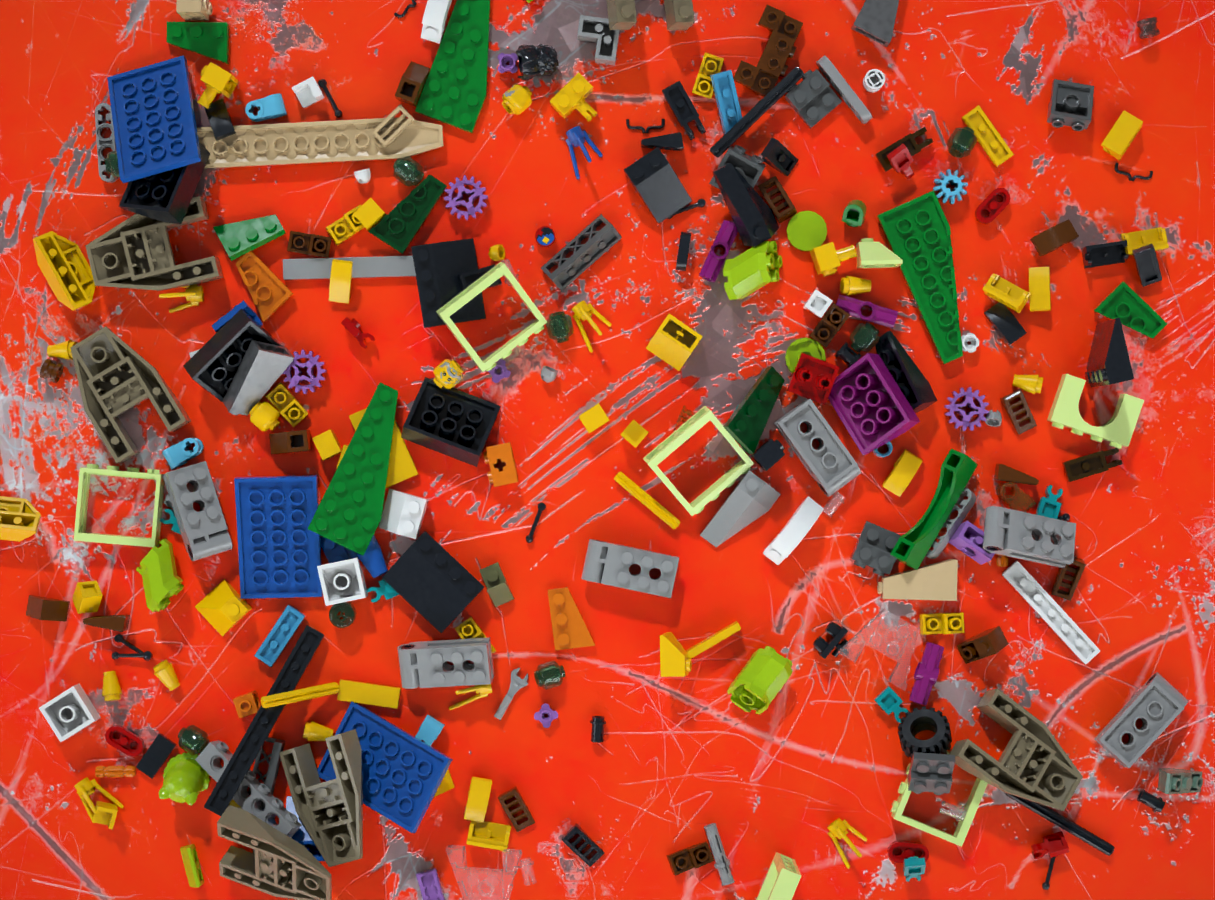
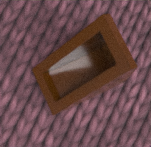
(47, 608)

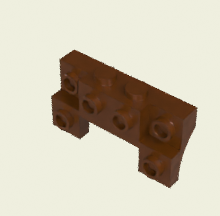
(773, 59)

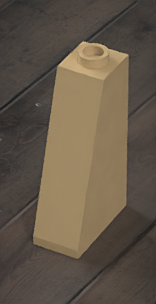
(929, 582)

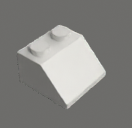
(403, 513)
(342, 581)

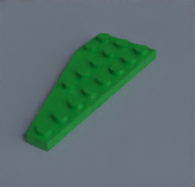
(459, 71)
(923, 241)
(357, 490)

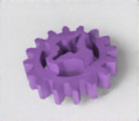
(475, 193)
(297, 378)
(965, 418)

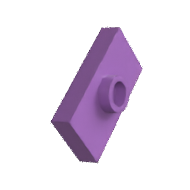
(430, 885)

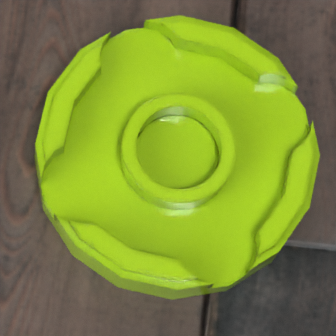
(806, 230)
(804, 345)

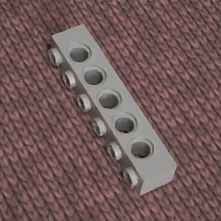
(210, 762)

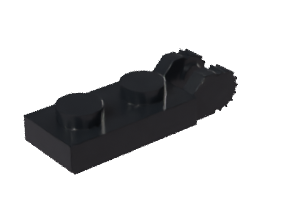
(682, 108)

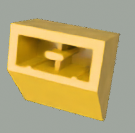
(674, 342)

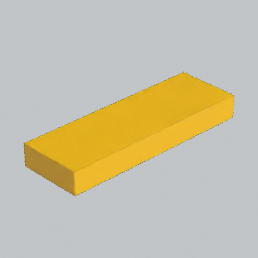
(987, 136)
(713, 639)
(369, 693)

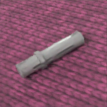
(719, 855)

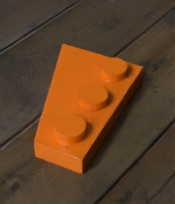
(264, 286)
(567, 622)

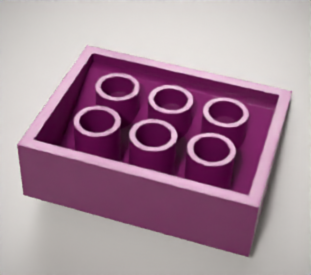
(871, 404)

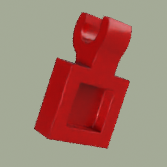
(900, 161)
(354, 328)
(1052, 844)

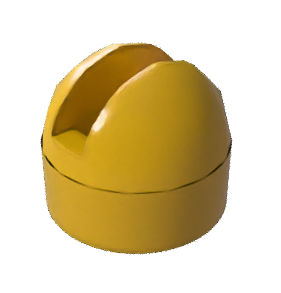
(497, 252)

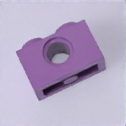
(970, 541)

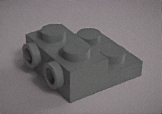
(812, 98)
(1070, 105)
(748, 166)
(875, 549)
(931, 773)

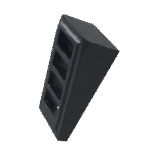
(666, 142)
(572, 845)

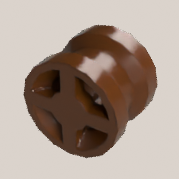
(51, 370)

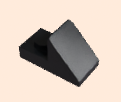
(779, 157)

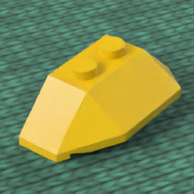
(65, 269)
(17, 519)

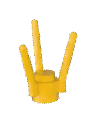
(193, 294)
(583, 312)
(484, 690)
(85, 789)
(839, 829)

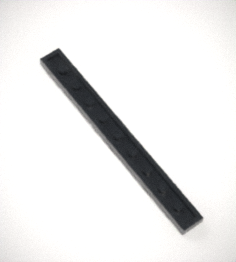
(263, 722)

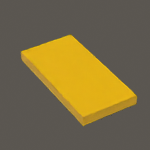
(400, 461)

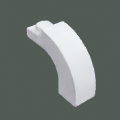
(435, 19)
(793, 531)

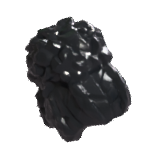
(536, 60)

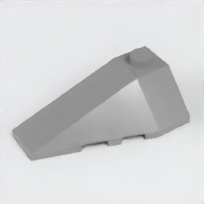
(744, 505)

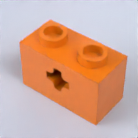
(509, 473)

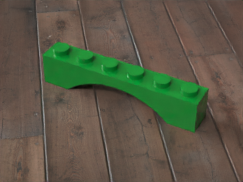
(954, 476)

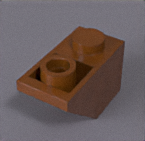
(412, 83)
(290, 441)
(983, 645)

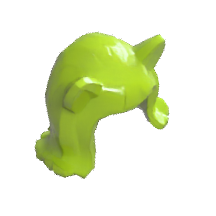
(183, 779)

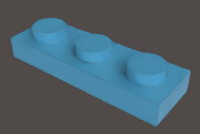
(726, 99)
(279, 635)

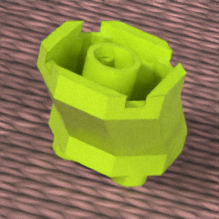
(752, 270)
(160, 576)
(760, 680)

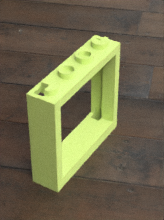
(471, 292)
(677, 438)
(82, 506)
(962, 827)
(780, 879)

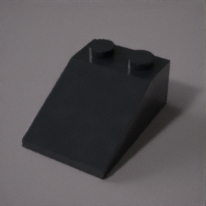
(657, 185)

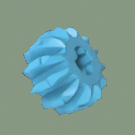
(946, 192)

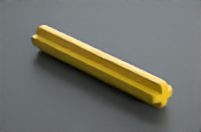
(647, 500)
(299, 695)

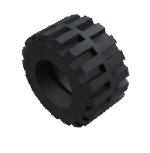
(924, 720)

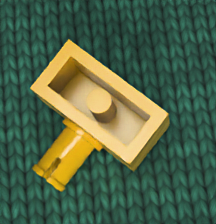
(216, 82)
(573, 97)
(828, 259)

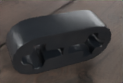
(683, 251)

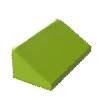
(192, 865)

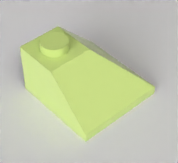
(875, 255)

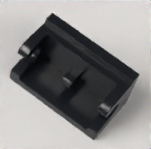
(1104, 254)

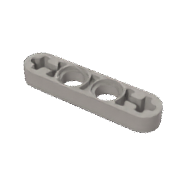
(844, 90)
(103, 143)
(953, 524)

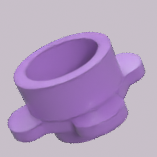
(503, 58)
(504, 372)
(546, 721)

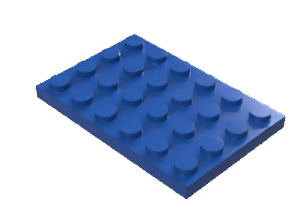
(153, 119)
(273, 536)
(397, 768)

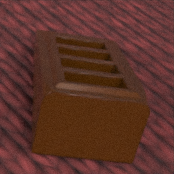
(786, 213)
(1025, 408)
(1008, 474)
(1075, 579)
(112, 622)
(508, 794)

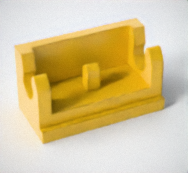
(1122, 135)
(1145, 237)
(1006, 293)
(489, 835)

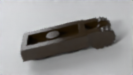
(909, 142)
(1089, 464)

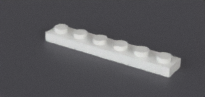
(1051, 612)

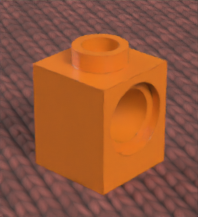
(247, 704)

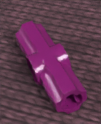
(713, 262)
(880, 315)
(926, 673)

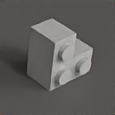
(597, 30)

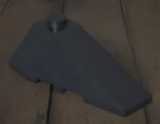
(748, 210)
(905, 373)

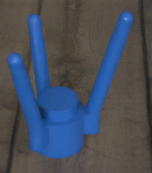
(577, 138)

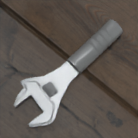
(516, 684)

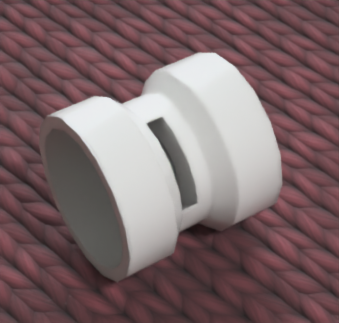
(870, 82)

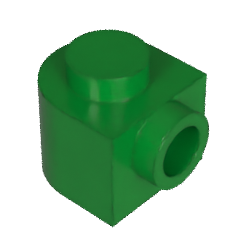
(854, 213)

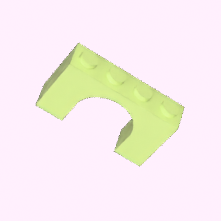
(1066, 414)

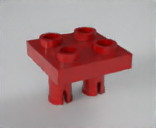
(813, 378)

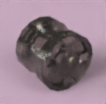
(1148, 27)

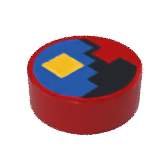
(545, 236)

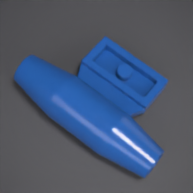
(372, 559)

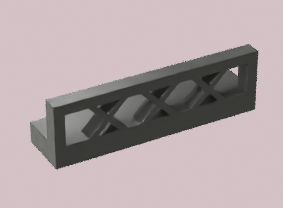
(583, 255)
(274, 764)

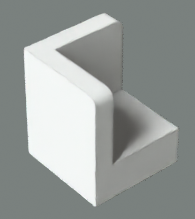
(308, 92)
(817, 303)

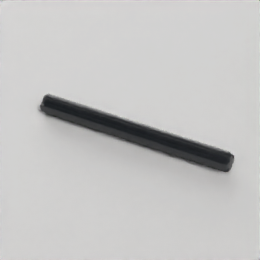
(756, 112)
(1066, 824)

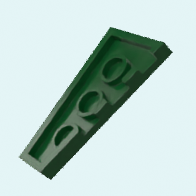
(408, 216)
(754, 411)

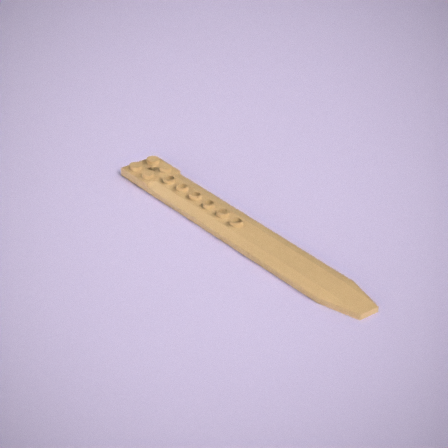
(316, 142)

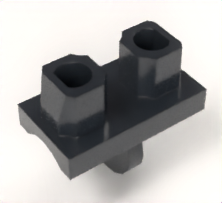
(826, 647)

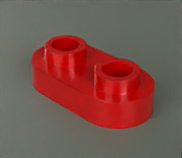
(992, 206)
(124, 742)
(907, 850)

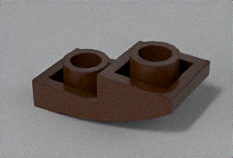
(1054, 237)
(309, 244)
(829, 325)
(690, 857)

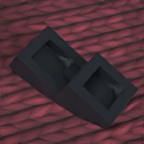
(220, 119)
(1005, 323)

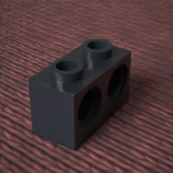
(768, 454)

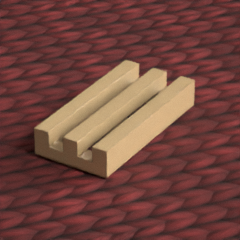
(380, 137)

